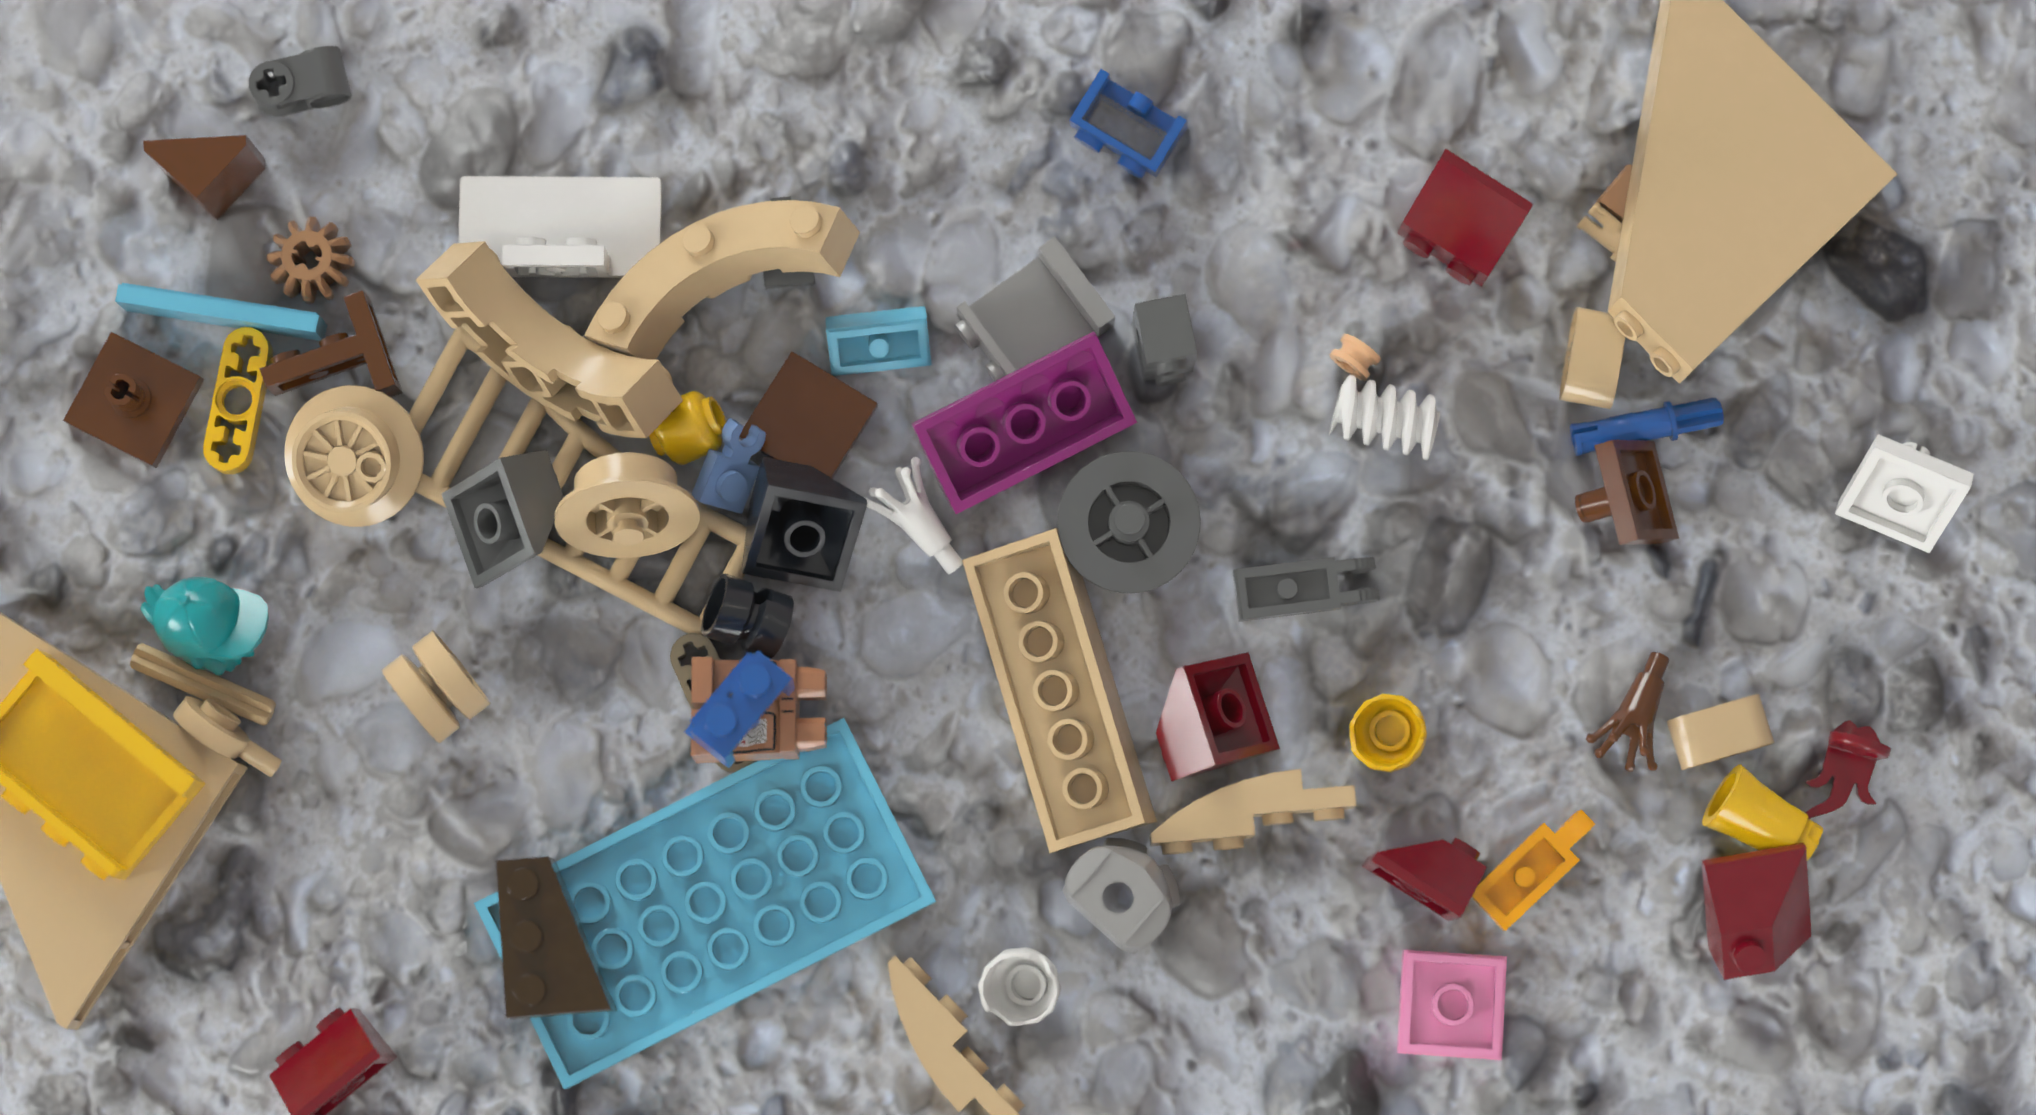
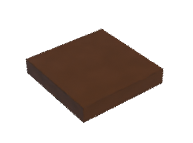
(810, 416)

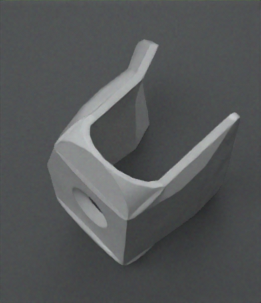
(1152, 887)

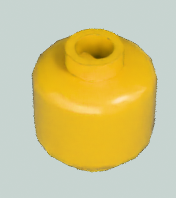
(690, 429)

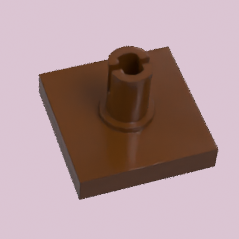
(133, 400)
(1631, 493)

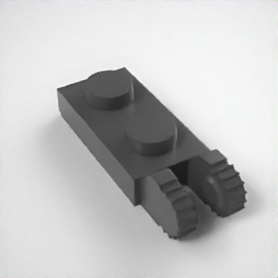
(1299, 588)

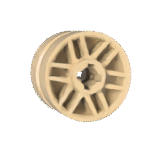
(435, 687)

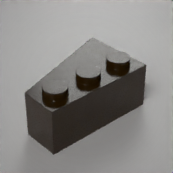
(544, 945)

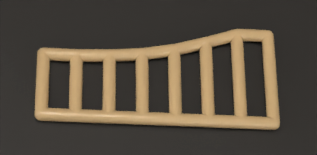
(579, 437)

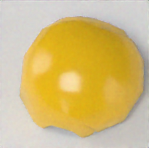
(1388, 733)

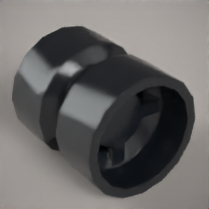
(745, 615)

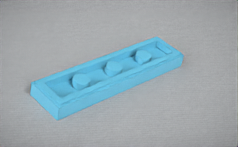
(220, 311)

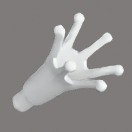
(917, 517)

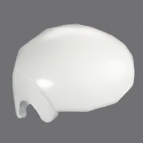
(1020, 986)

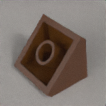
(209, 168)

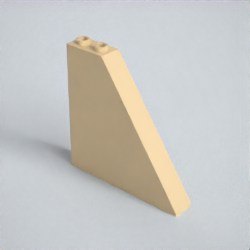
(1727, 185)
(66, 914)

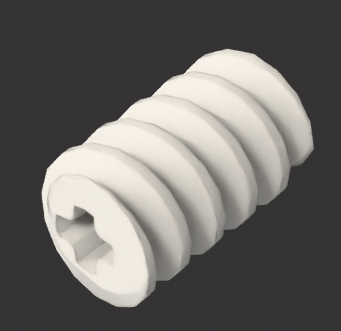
(1386, 416)

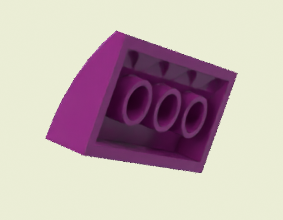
(1024, 423)

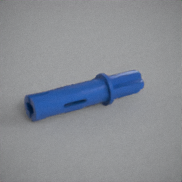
(1648, 424)

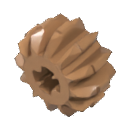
(329, 256)

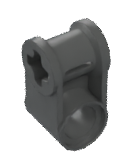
(306, 80)

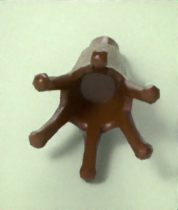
(1636, 714)

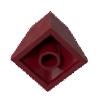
(1214, 717)
(1432, 874)
(1756, 909)

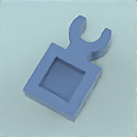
(729, 474)

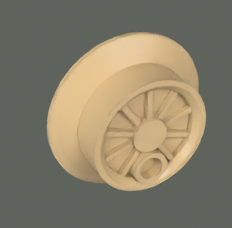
(354, 456)
(626, 507)

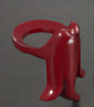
(1849, 761)

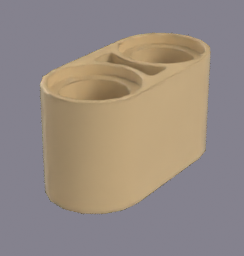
(1592, 359)
(1720, 731)

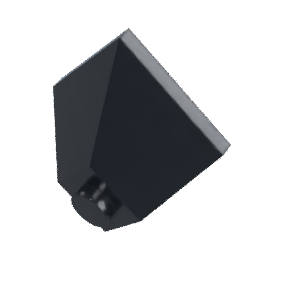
(801, 526)

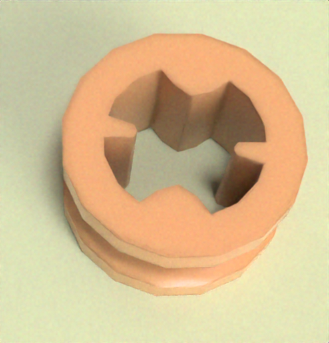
(1355, 357)

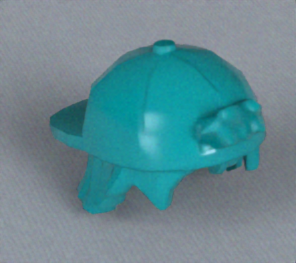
(207, 622)

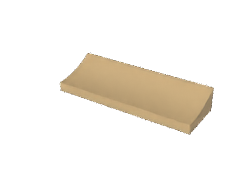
(1058, 692)

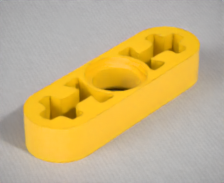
(218, 434)

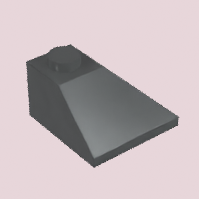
(504, 513)

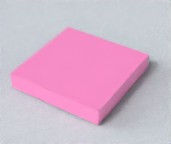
(1452, 1004)

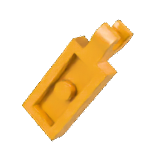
(1530, 870)

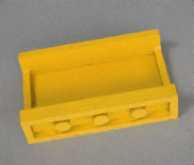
(87, 770)

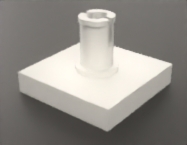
(1904, 493)

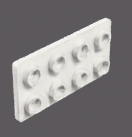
(562, 222)

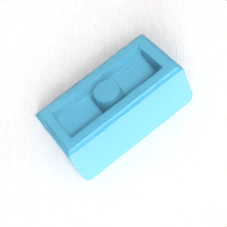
(878, 341)

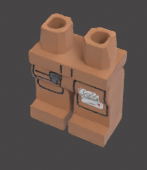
(780, 729)

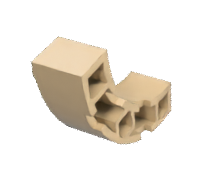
(713, 258)
(541, 353)

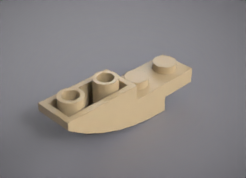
(1230, 811)
(933, 1030)

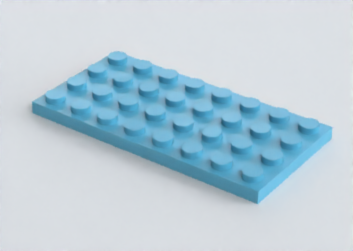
(728, 897)

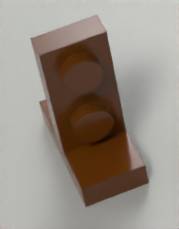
(337, 355)

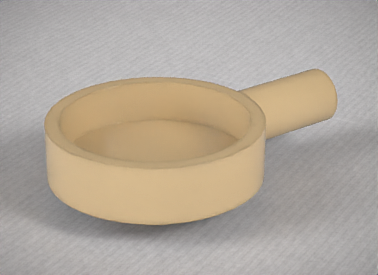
(220, 731)

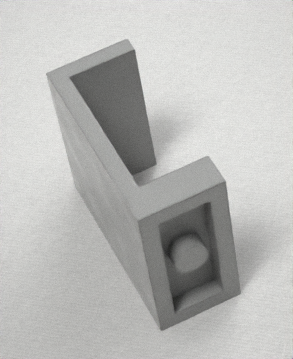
(1034, 312)

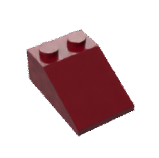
(1463, 219)

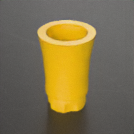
(1758, 815)

